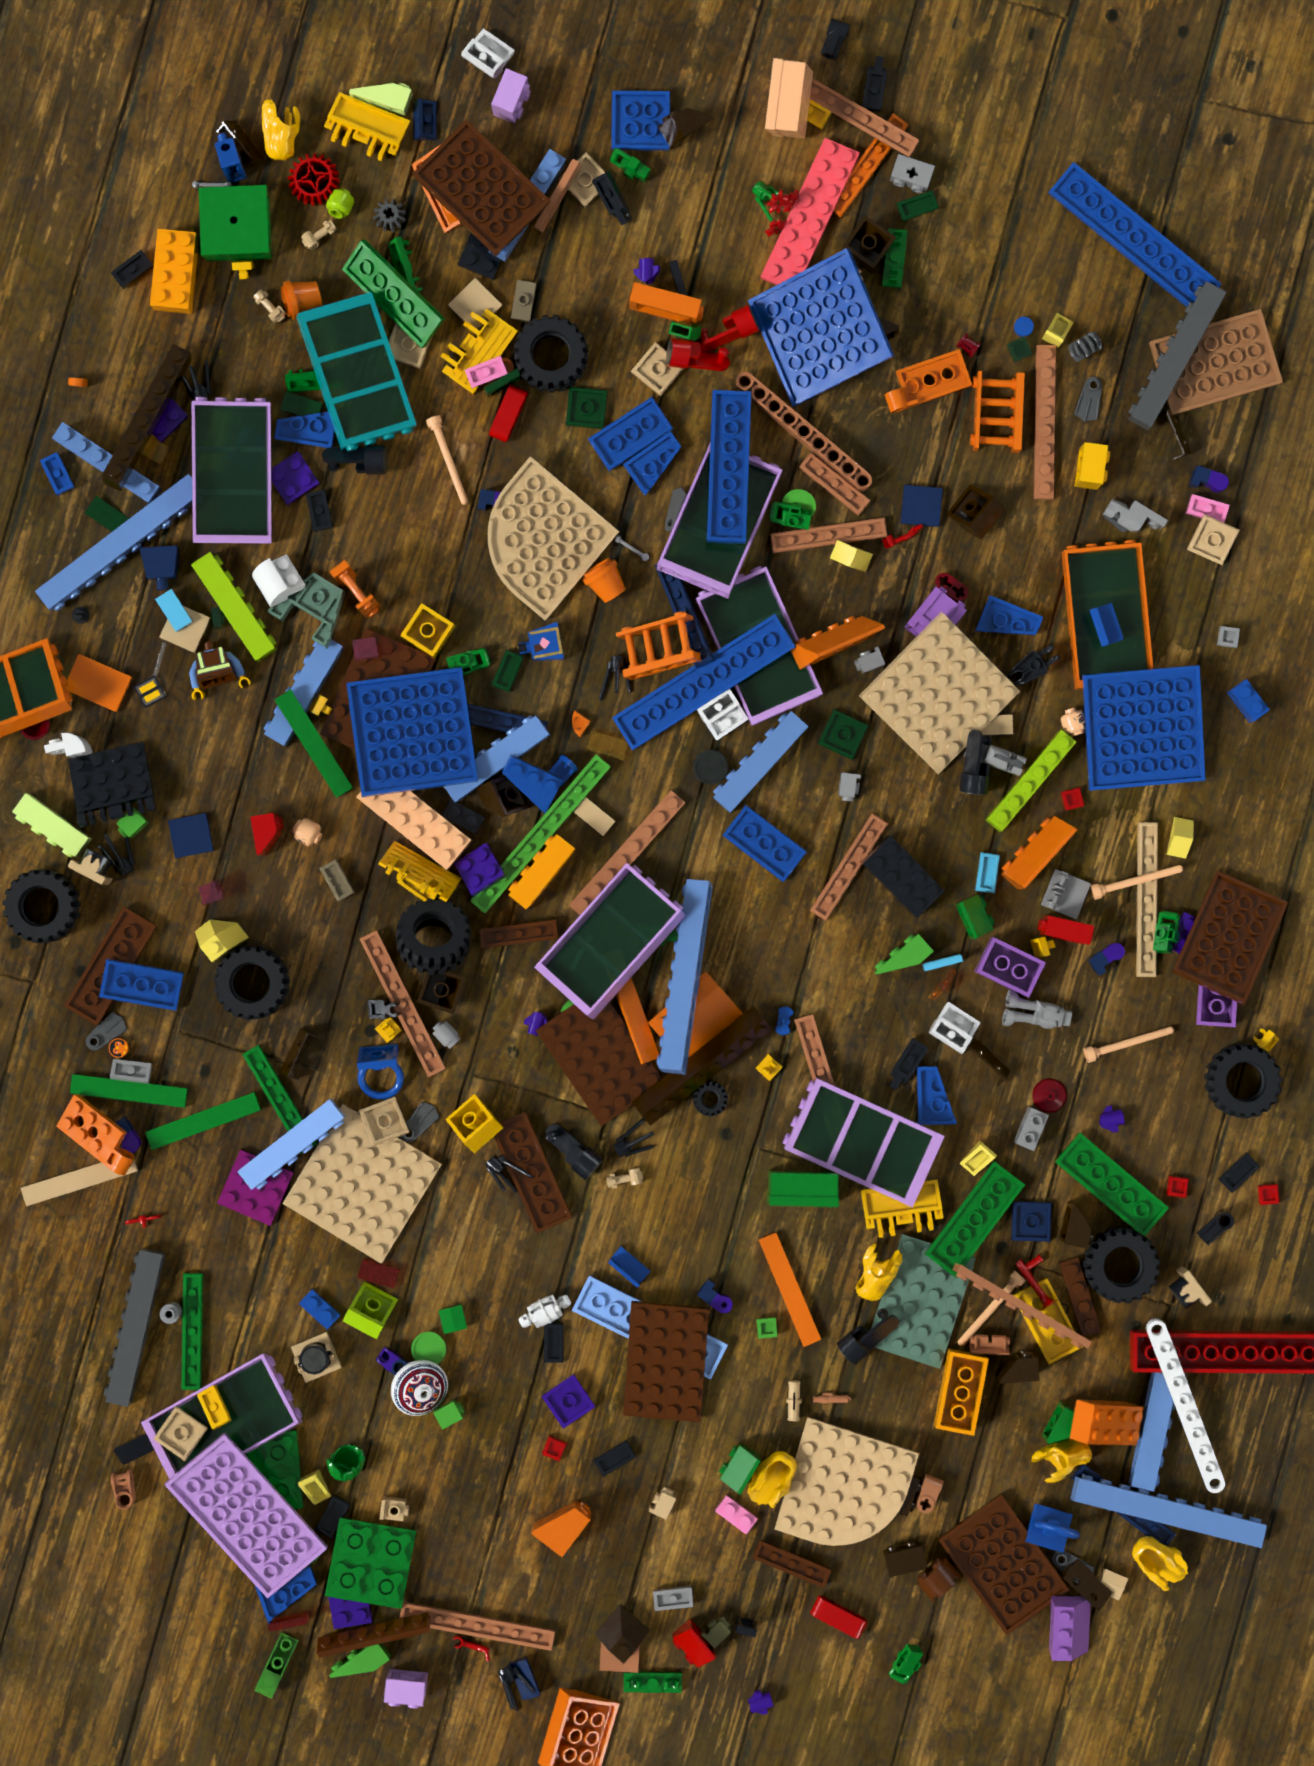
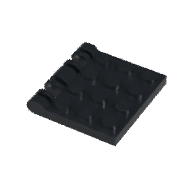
(110, 781)

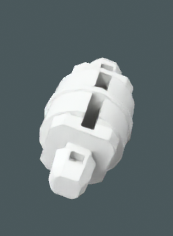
(544, 1311)

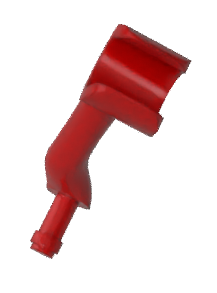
(889, 541)
(474, 1646)

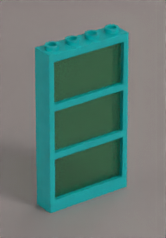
(356, 371)

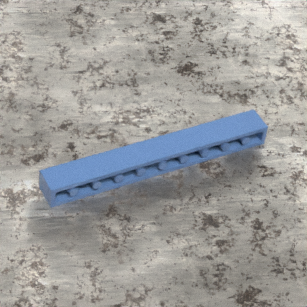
(117, 545)
(685, 977)
(1167, 1511)

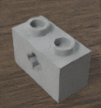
(921, 170)
(1031, 1128)

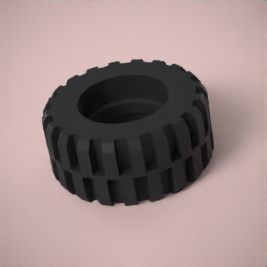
(543, 329)
(16, 901)
(433, 914)
(225, 982)
(1269, 1080)
(1146, 1272)

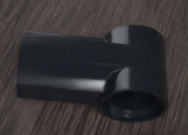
(836, 35)
(1213, 1228)

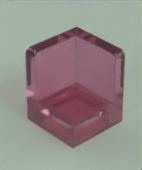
(365, 649)
(210, 893)

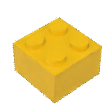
(1091, 466)
(428, 630)
(474, 1123)

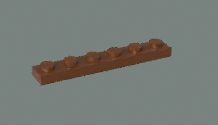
(373, 1635)

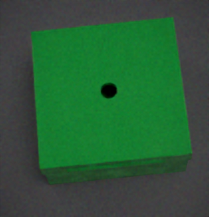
(235, 223)
(802, 1188)

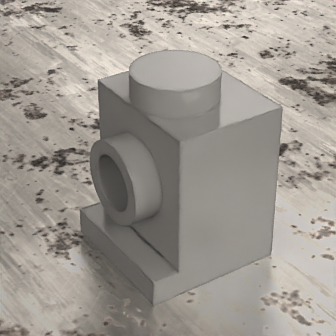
(869, 661)
(848, 786)

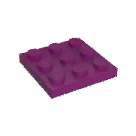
(254, 1203)

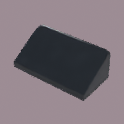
(133, 1449)

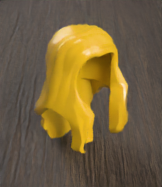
(279, 136)
(877, 1274)
(1064, 1456)
(772, 1478)
(1159, 1561)

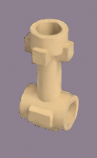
(311, 240)
(276, 313)
(634, 1176)

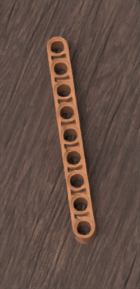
(807, 441)

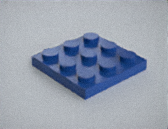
(637, 120)

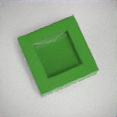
(766, 1327)

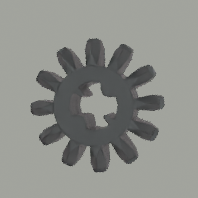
(385, 209)
(1085, 346)

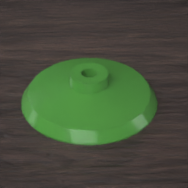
(801, 497)
(428, 1347)

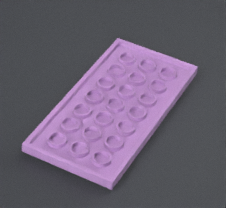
(246, 1515)

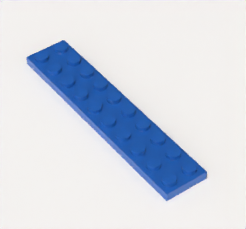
(1130, 234)
(699, 686)

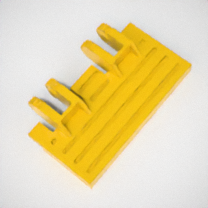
(367, 123)
(489, 344)
(420, 871)
(881, 1207)

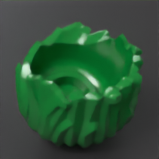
(346, 1462)

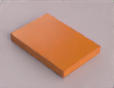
(98, 683)

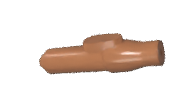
(831, 1398)

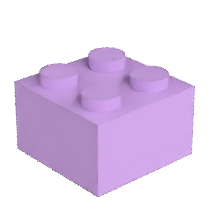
(510, 96)
(405, 1688)

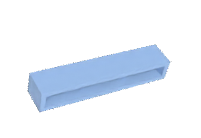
(292, 1143)

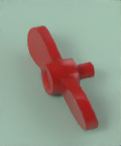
(143, 1219)

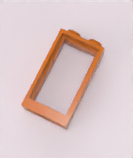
(665, 304)

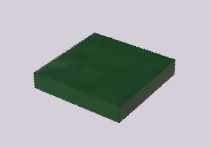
(586, 408)
(843, 734)

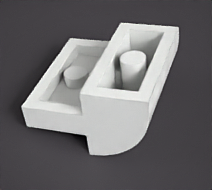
(488, 53)
(277, 579)
(722, 714)
(70, 744)
(954, 1027)

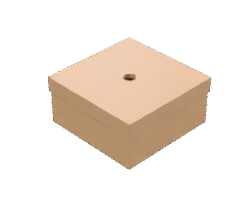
(789, 98)

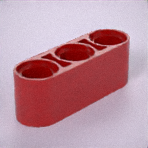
(508, 413)
(838, 1617)

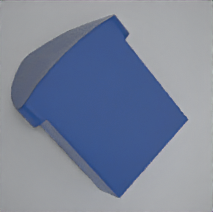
(563, 768)

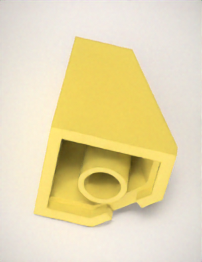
(219, 938)

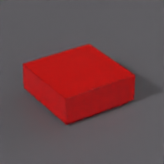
(1072, 799)
(1177, 1186)
(1268, 1194)
(554, 1448)

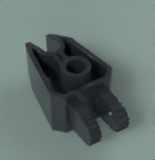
(1035, 663)

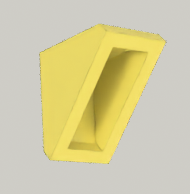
(1057, 330)
(851, 556)
(1180, 837)
(977, 1158)
(314, 1487)

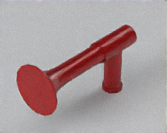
(1025, 1271)

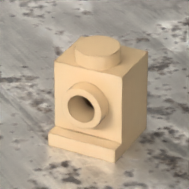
(390, 1502)
(663, 1502)

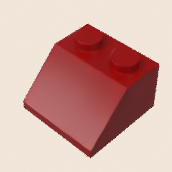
(266, 831)
(697, 1649)

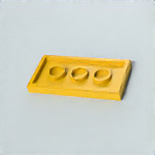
(1051, 1345)

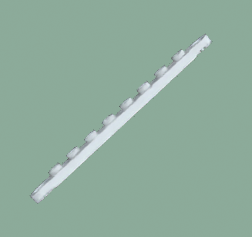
(1185, 1405)

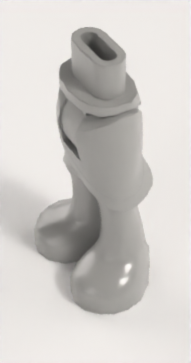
(1046, 1014)

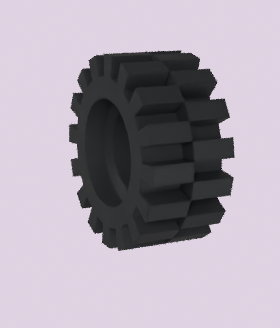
(710, 1110)

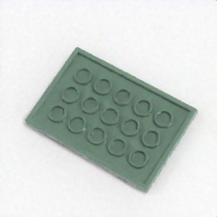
(925, 1304)

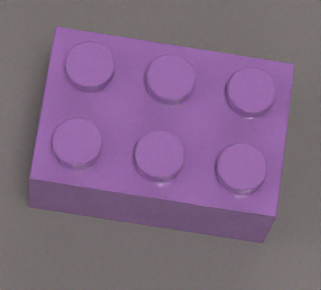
(1009, 967)

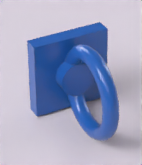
(379, 1058)
(1050, 1528)

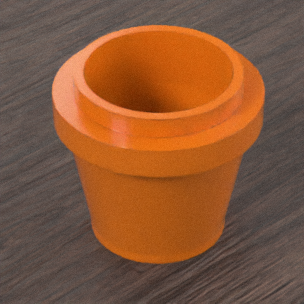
(300, 297)
(605, 580)

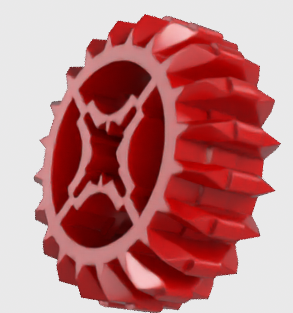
(306, 181)

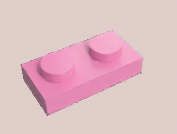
(486, 372)
(1200, 505)
(736, 1514)

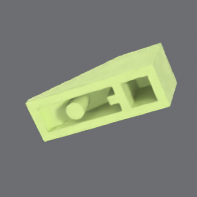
(386, 96)

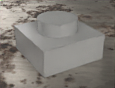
(1228, 637)

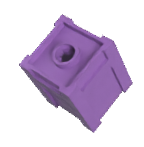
(932, 606)

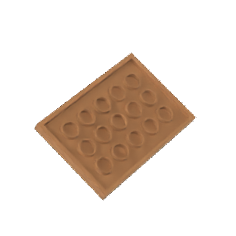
(1227, 363)

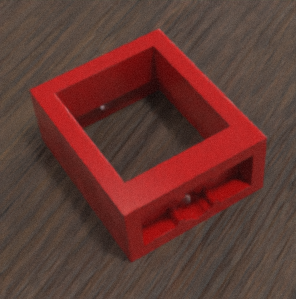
(1066, 930)

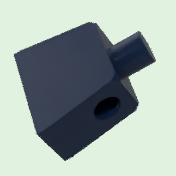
(161, 564)

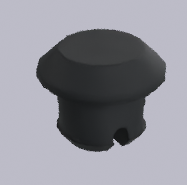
(80, 615)

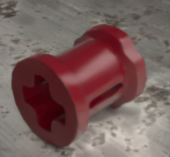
(968, 345)

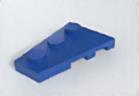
(307, 429)
(652, 461)
(1007, 618)
(532, 781)
(932, 1099)
(287, 1593)

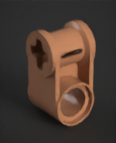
(123, 1487)
(929, 1491)

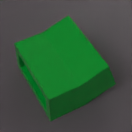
(693, 334)
(452, 1319)

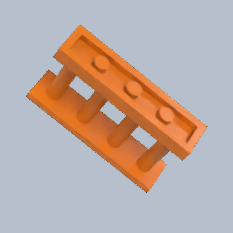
(1015, 403)
(346, 576)
(670, 660)

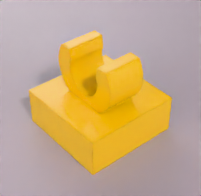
(243, 267)
(319, 705)
(1041, 946)
(388, 1029)
(1268, 1040)
(768, 1067)

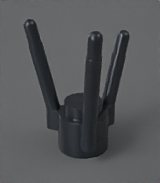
(198, 390)
(617, 664)
(122, 865)
(624, 1146)
(496, 1165)
(507, 1676)

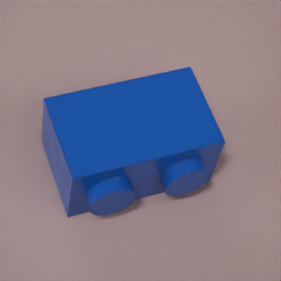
(1248, 701)

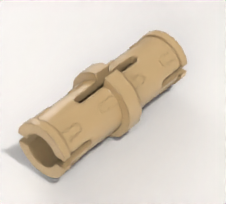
(793, 1414)

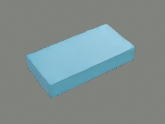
(174, 610)
(987, 872)
(942, 962)

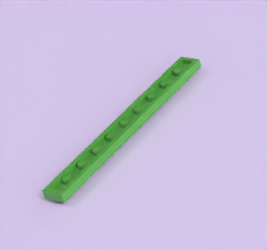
(543, 830)

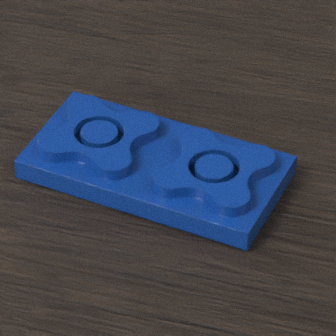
(630, 434)
(764, 843)
(141, 984)

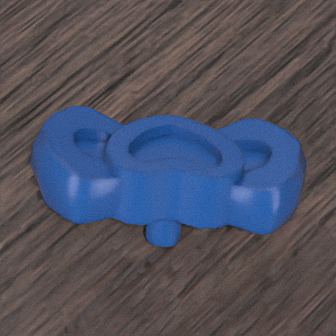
(782, 1024)

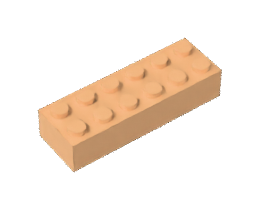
(420, 825)

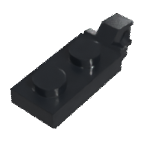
(875, 86)
(612, 197)
(907, 1063)

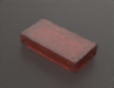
(378, 1273)
(288, 1621)

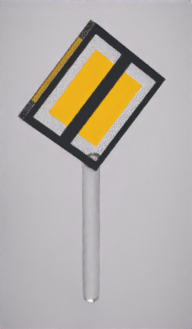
(150, 689)

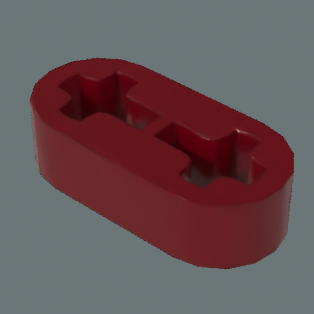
(954, 584)

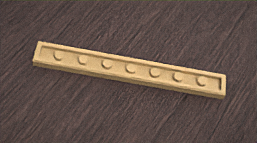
(1146, 899)

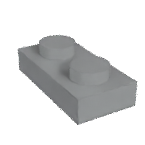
(131, 1071)
(673, 1598)

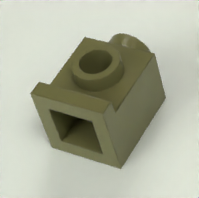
(716, 1631)

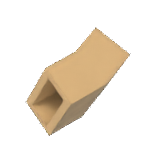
(1114, 1582)

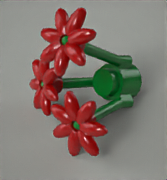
(778, 199)

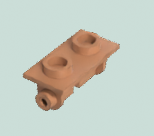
(980, 1345)

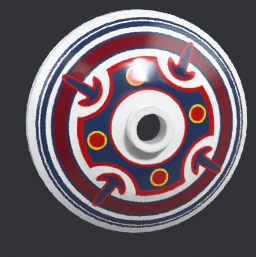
(412, 1381)

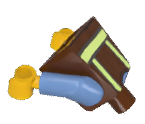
(214, 668)

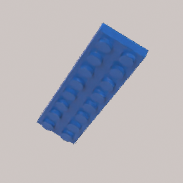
(729, 466)

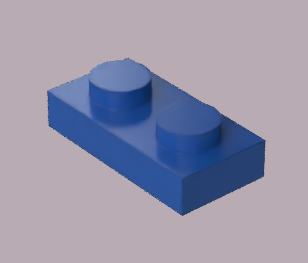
(57, 473)
(319, 1309)

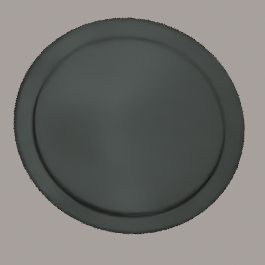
(710, 767)

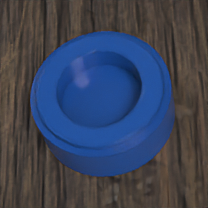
(1023, 326)

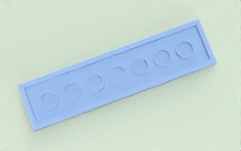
(612, 1310)

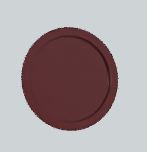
(1049, 1095)

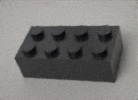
(902, 876)

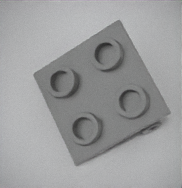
(1065, 894)

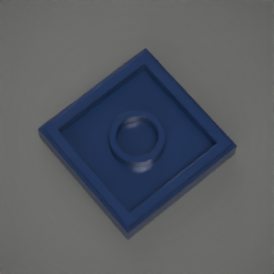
(921, 506)
(191, 835)
(1031, 1221)

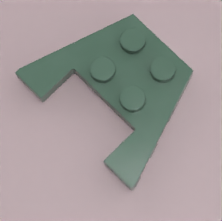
(320, 601)

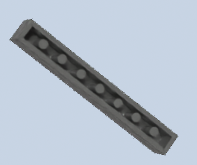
(1176, 356)
(135, 1327)

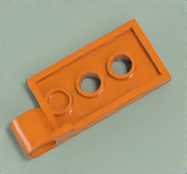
(916, 391)
(107, 1142)

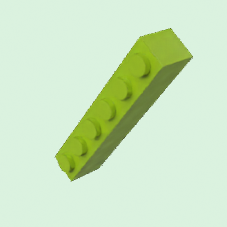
(234, 607)
(1030, 780)

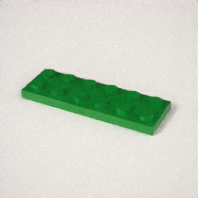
(393, 293)
(1111, 1184)
(974, 1218)

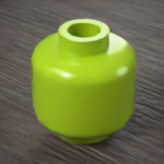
(340, 203)

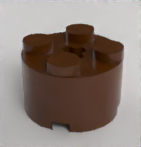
(937, 1579)

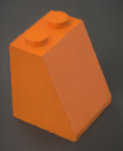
(562, 1526)

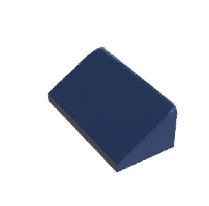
(424, 120)
(525, 1669)

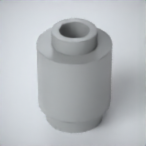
(446, 1034)
(176, 1310)

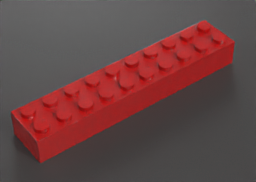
(1229, 1351)

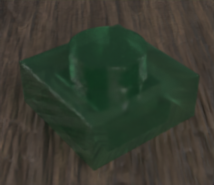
(1019, 349)
(217, 618)

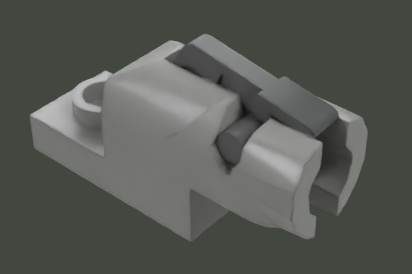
(1132, 517)
(1002, 759)

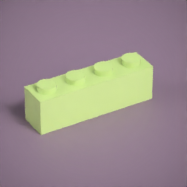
(52, 825)

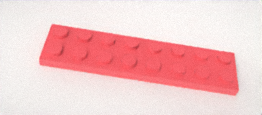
(811, 212)

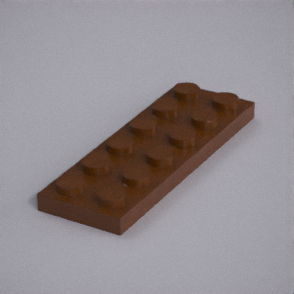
(122, 943)
(541, 1193)

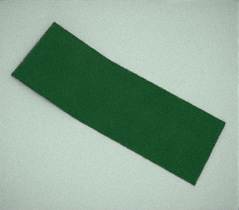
(105, 514)

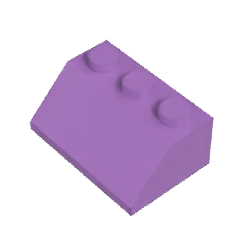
(1215, 1009)
(1069, 1627)

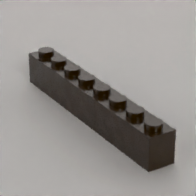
(146, 417)
(702, 1066)

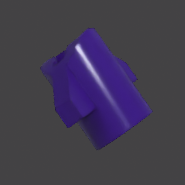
(647, 271)
(535, 1021)
(1111, 1119)
(760, 1702)

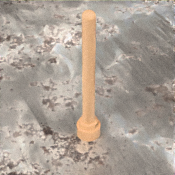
(435, 425)
(1100, 890)
(1092, 1054)
(1015, 1281)

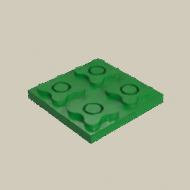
(281, 1466)
(370, 1563)

